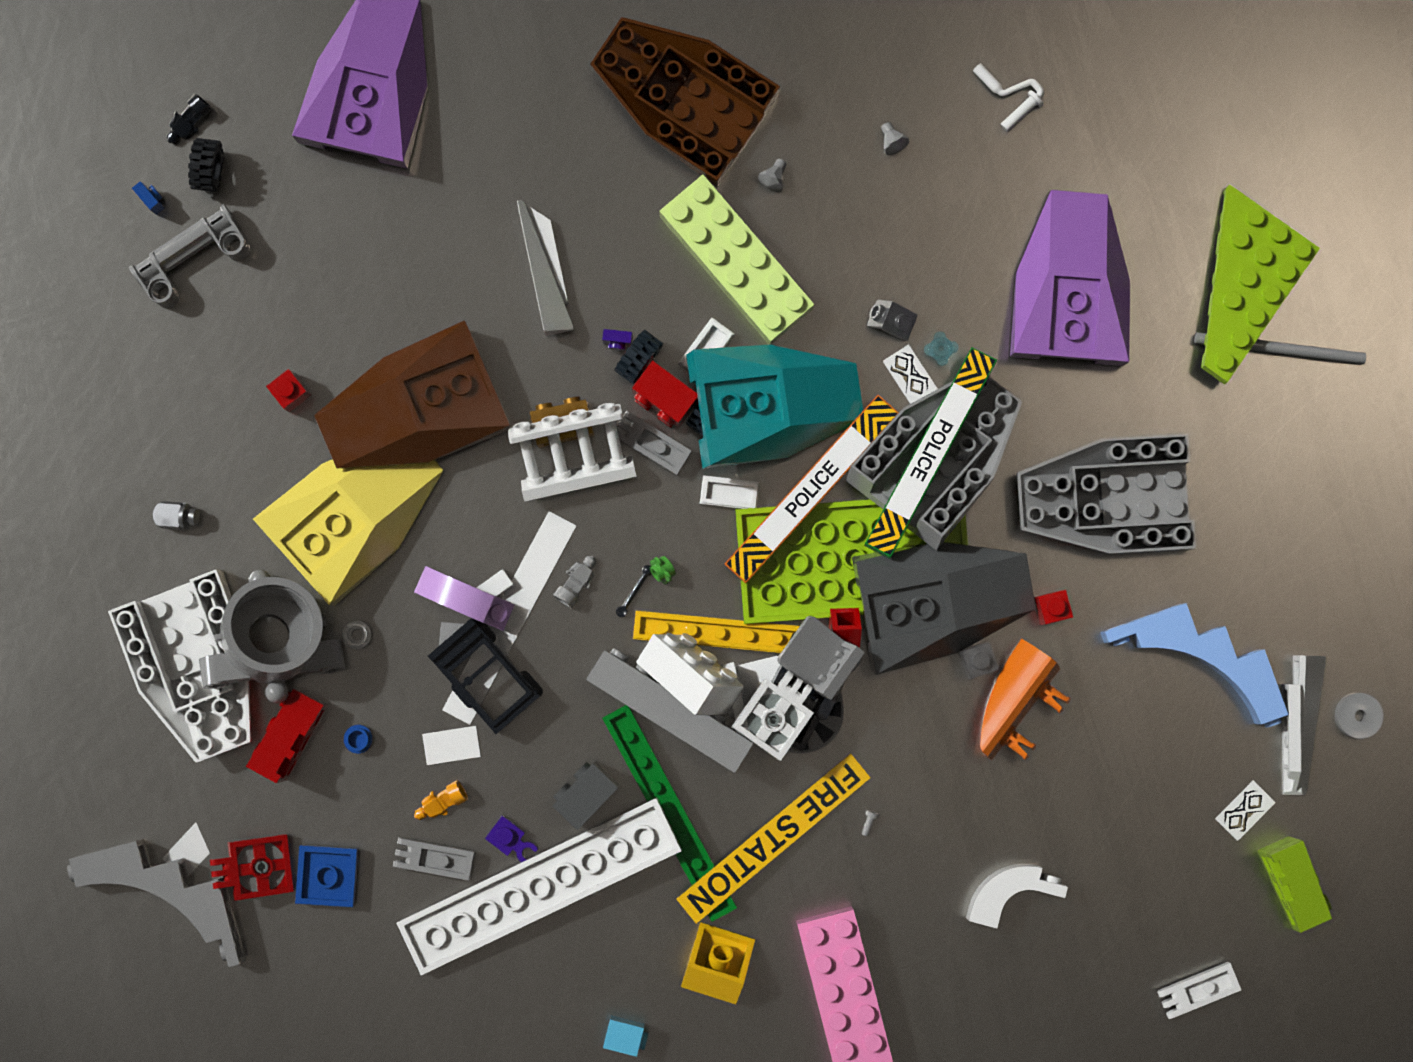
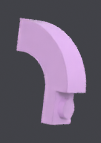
(464, 598)

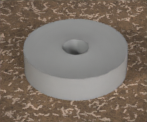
(1371, 720)

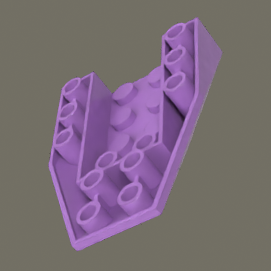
(369, 84)
(1073, 284)

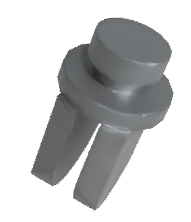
(175, 515)

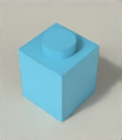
(625, 1036)

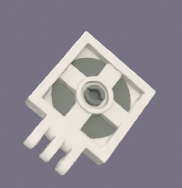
(775, 715)

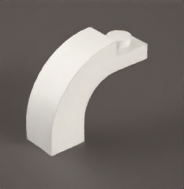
(998, 887)

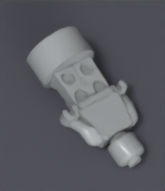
(580, 576)

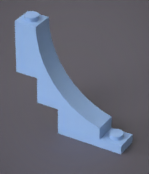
(1247, 674)

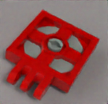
(256, 867)

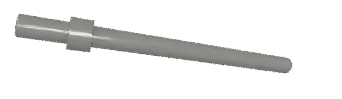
(1300, 350)

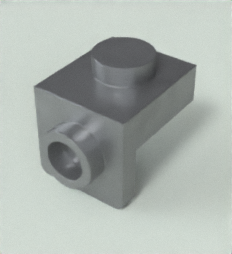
(892, 319)

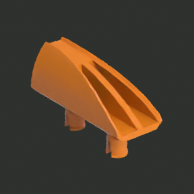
(1018, 687)

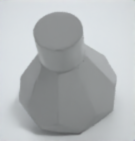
(893, 140)
(773, 177)

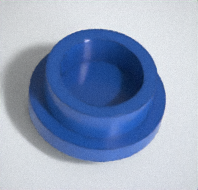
(358, 739)

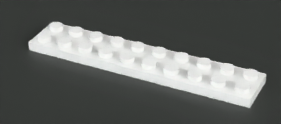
(539, 886)

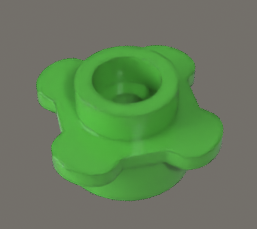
(662, 569)

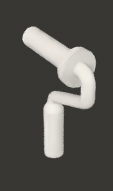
(1033, 100)

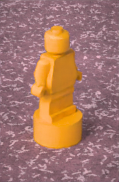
(436, 804)

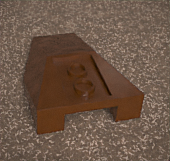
(685, 93)
(414, 405)

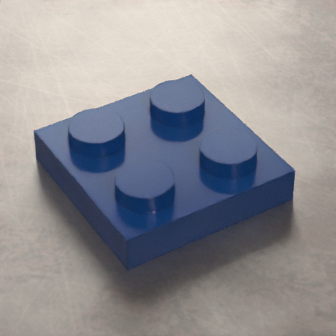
(326, 875)

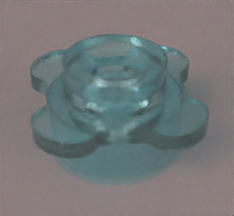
(940, 356)

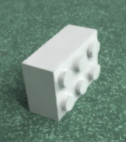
(690, 674)

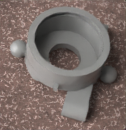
(303, 653)

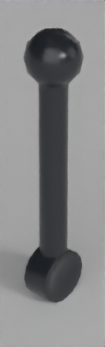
(622, 610)

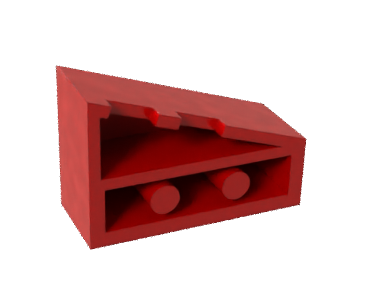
(287, 736)

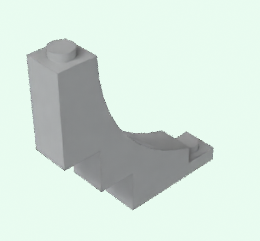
(203, 906)

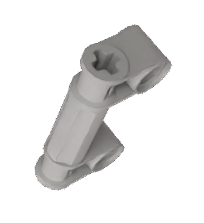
(153, 271)

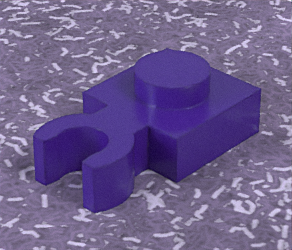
(507, 837)

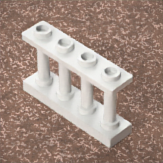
(564, 478)

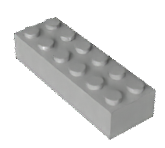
(649, 698)

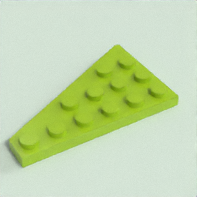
(1253, 275)

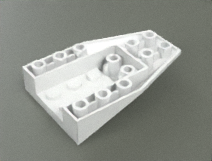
(163, 651)

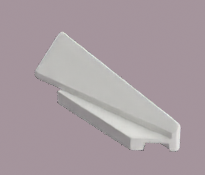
(545, 270)
(1299, 725)

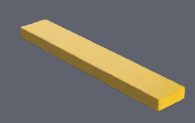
(715, 631)

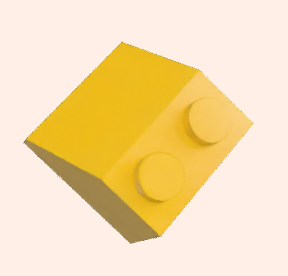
(718, 963)

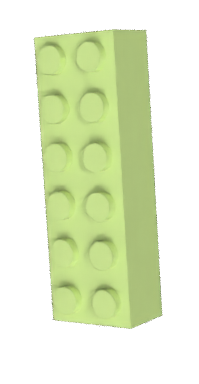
(736, 260)

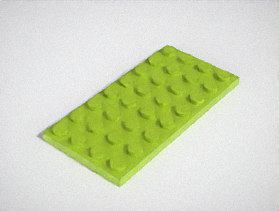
(815, 562)

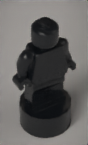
(184, 123)

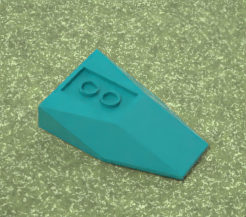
(769, 401)

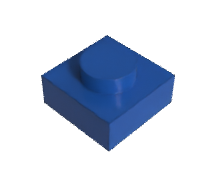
(149, 196)

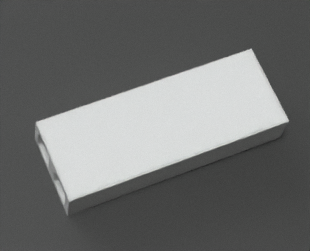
(496, 584)

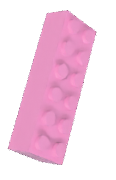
(844, 987)

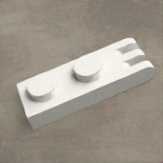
(1200, 989)

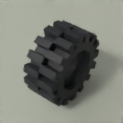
(205, 165)

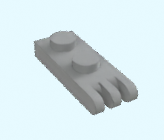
(653, 444)
(435, 859)

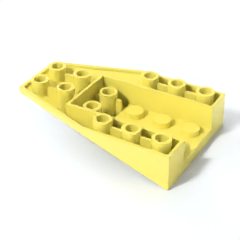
(347, 521)

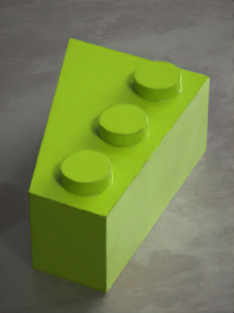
(1296, 883)

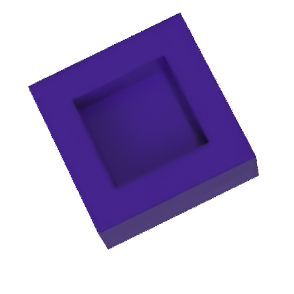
(617, 339)

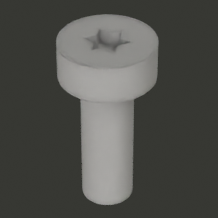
(869, 822)

